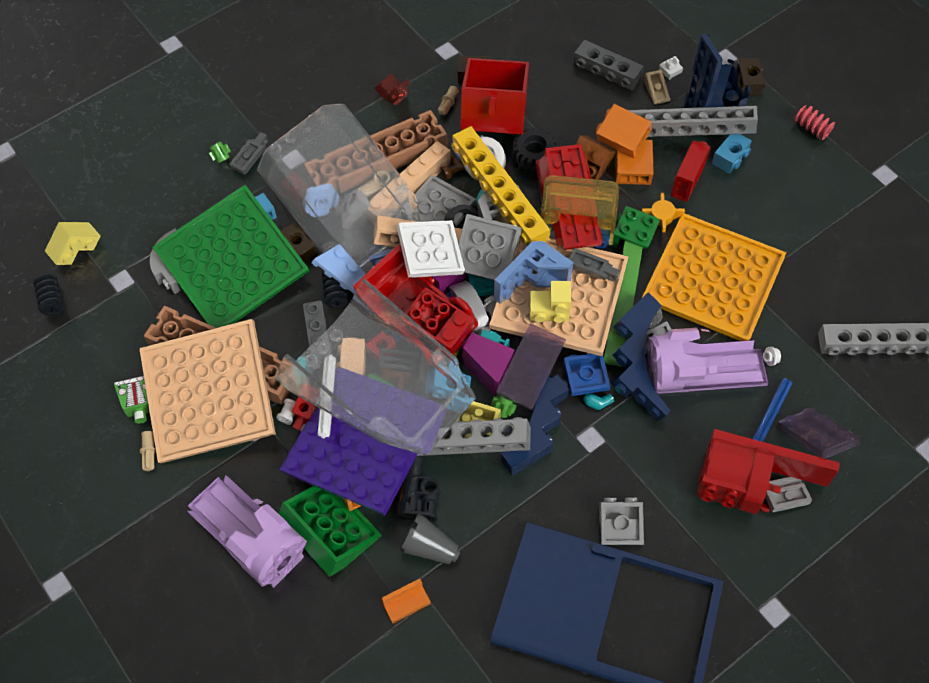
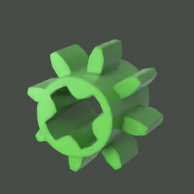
(219, 152)
(506, 406)

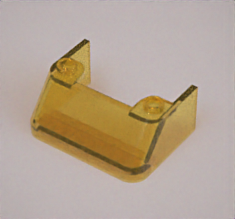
(583, 198)

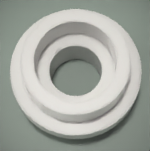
(772, 356)

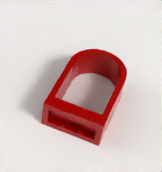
(690, 170)

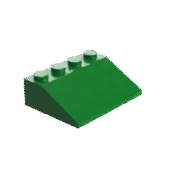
(330, 530)

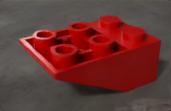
(441, 319)

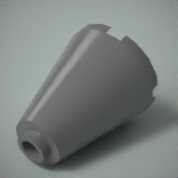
(429, 542)

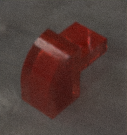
(392, 89)

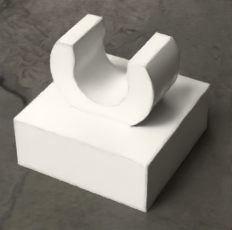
(671, 67)

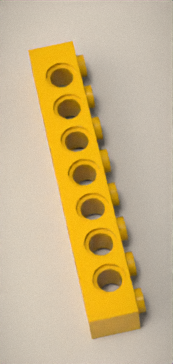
(492, 175)

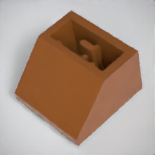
(598, 155)

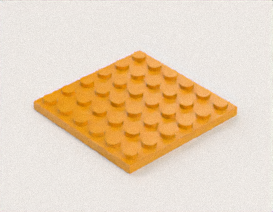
(715, 277)

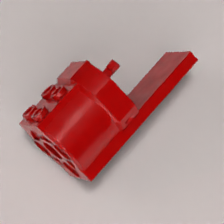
(740, 471)

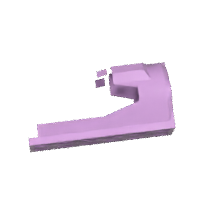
(688, 366)
(250, 533)

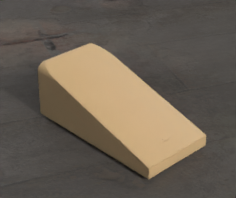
(656, 87)

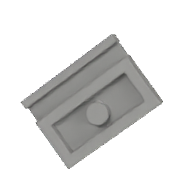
(792, 494)

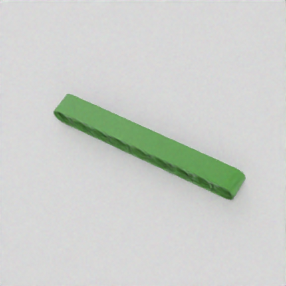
(625, 299)

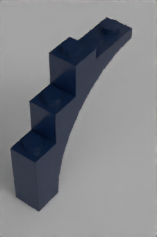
(631, 356)
(544, 418)

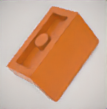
(405, 601)

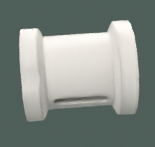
(286, 415)

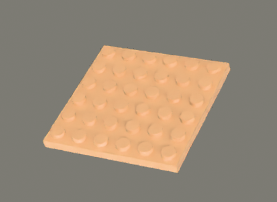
(590, 311)
(206, 391)

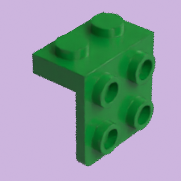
(635, 227)

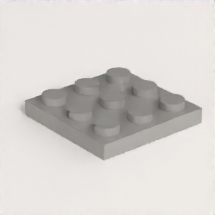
(438, 197)
(487, 246)

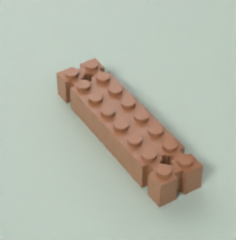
(409, 139)
(172, 326)

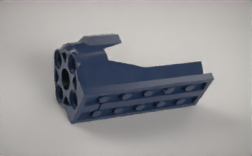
(713, 82)

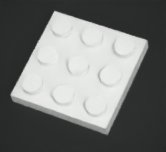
(430, 248)

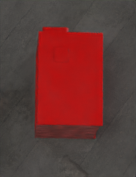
(494, 95)

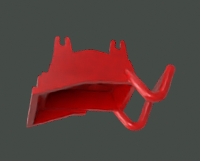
(392, 281)

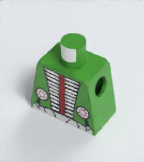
(133, 398)

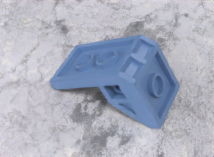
(537, 257)

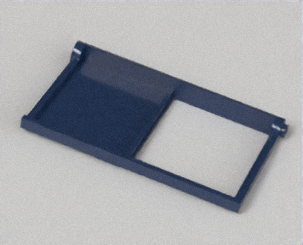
(563, 597)

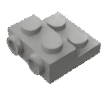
(621, 522)

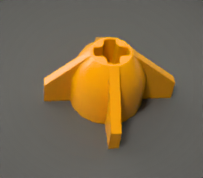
(664, 212)

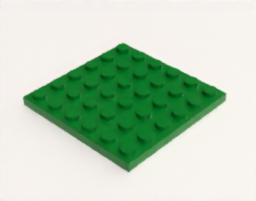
(231, 259)

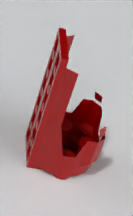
(570, 229)

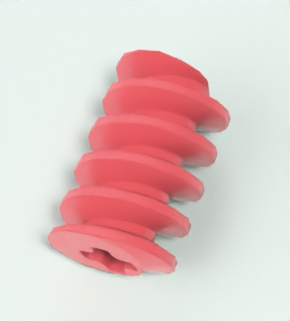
(814, 122)

